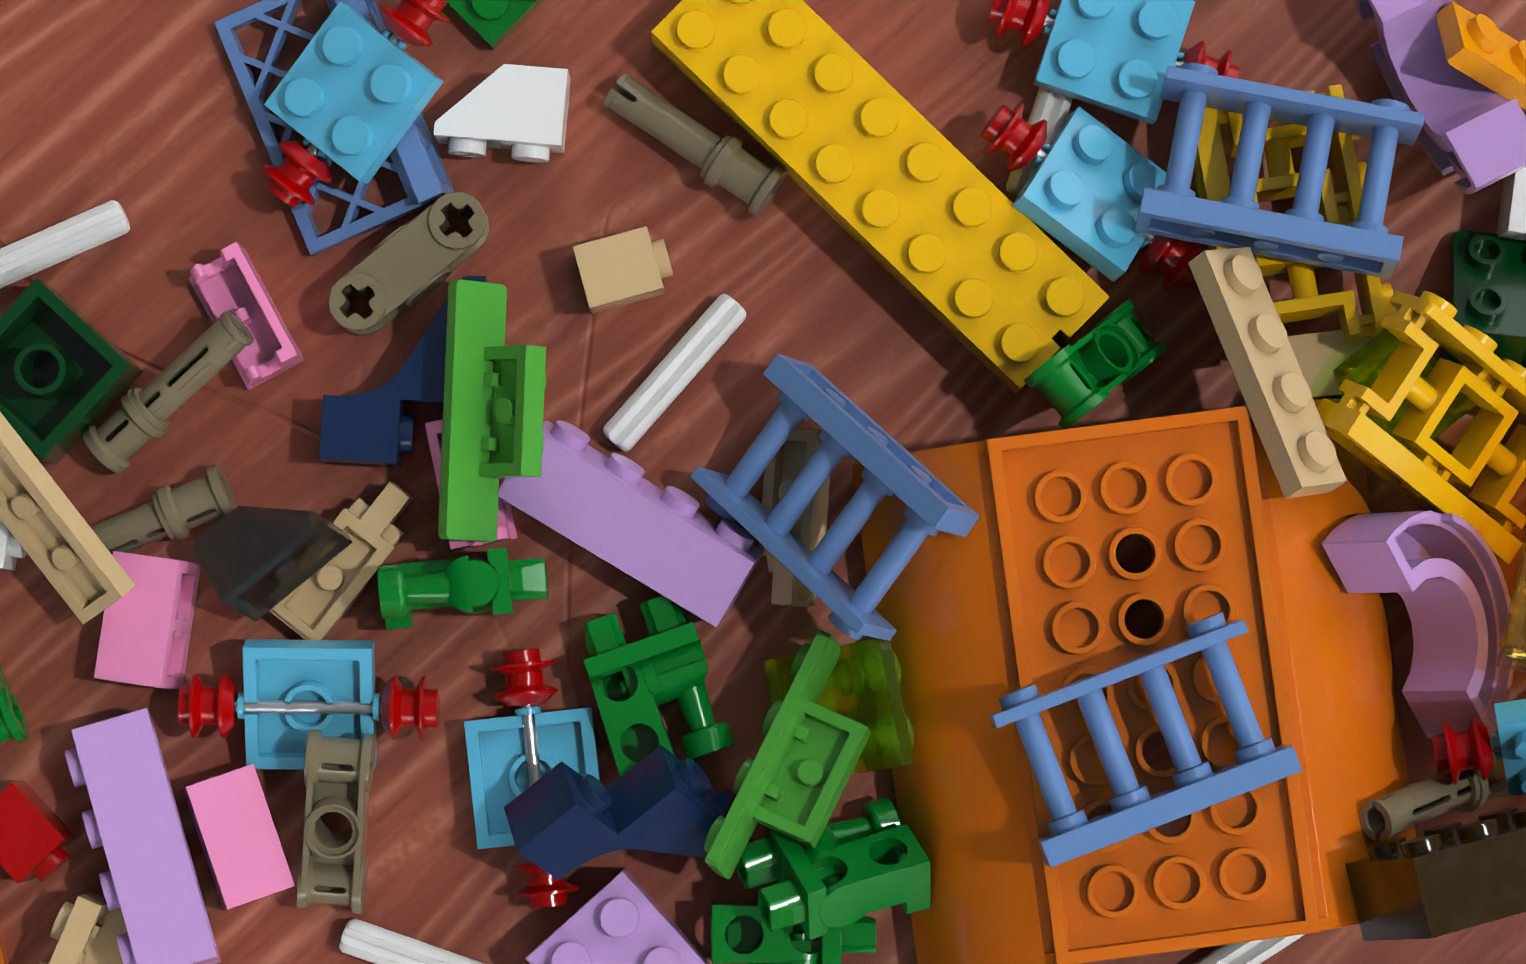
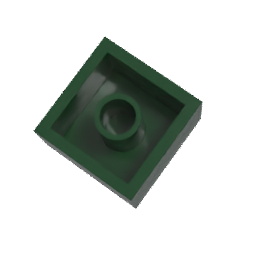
(56, 371)

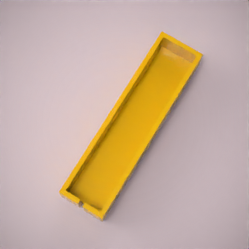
(885, 177)

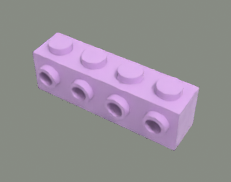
(636, 524)
(143, 842)

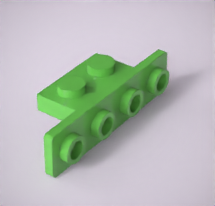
(488, 411)
(798, 766)

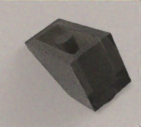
(265, 554)

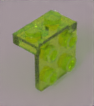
(865, 690)

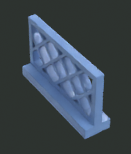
(413, 157)

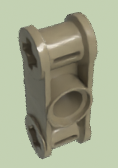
(409, 264)
(340, 781)

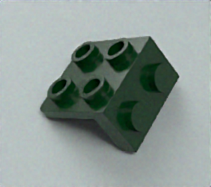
(1490, 290)

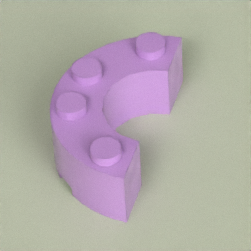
(1464, 121)
(1453, 602)

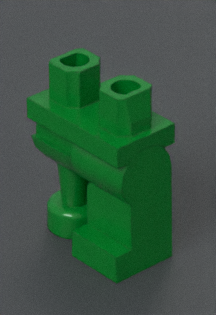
(459, 583)
(648, 673)
(849, 873)
(743, 937)

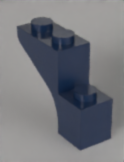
(373, 424)
(652, 807)

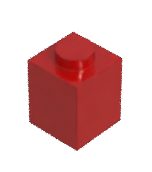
(30, 835)

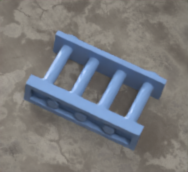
(1300, 232)
(886, 472)
(1194, 781)

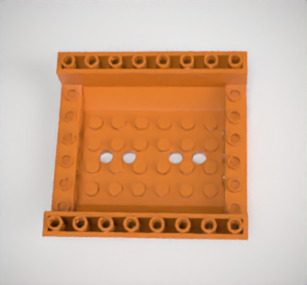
(1046, 605)

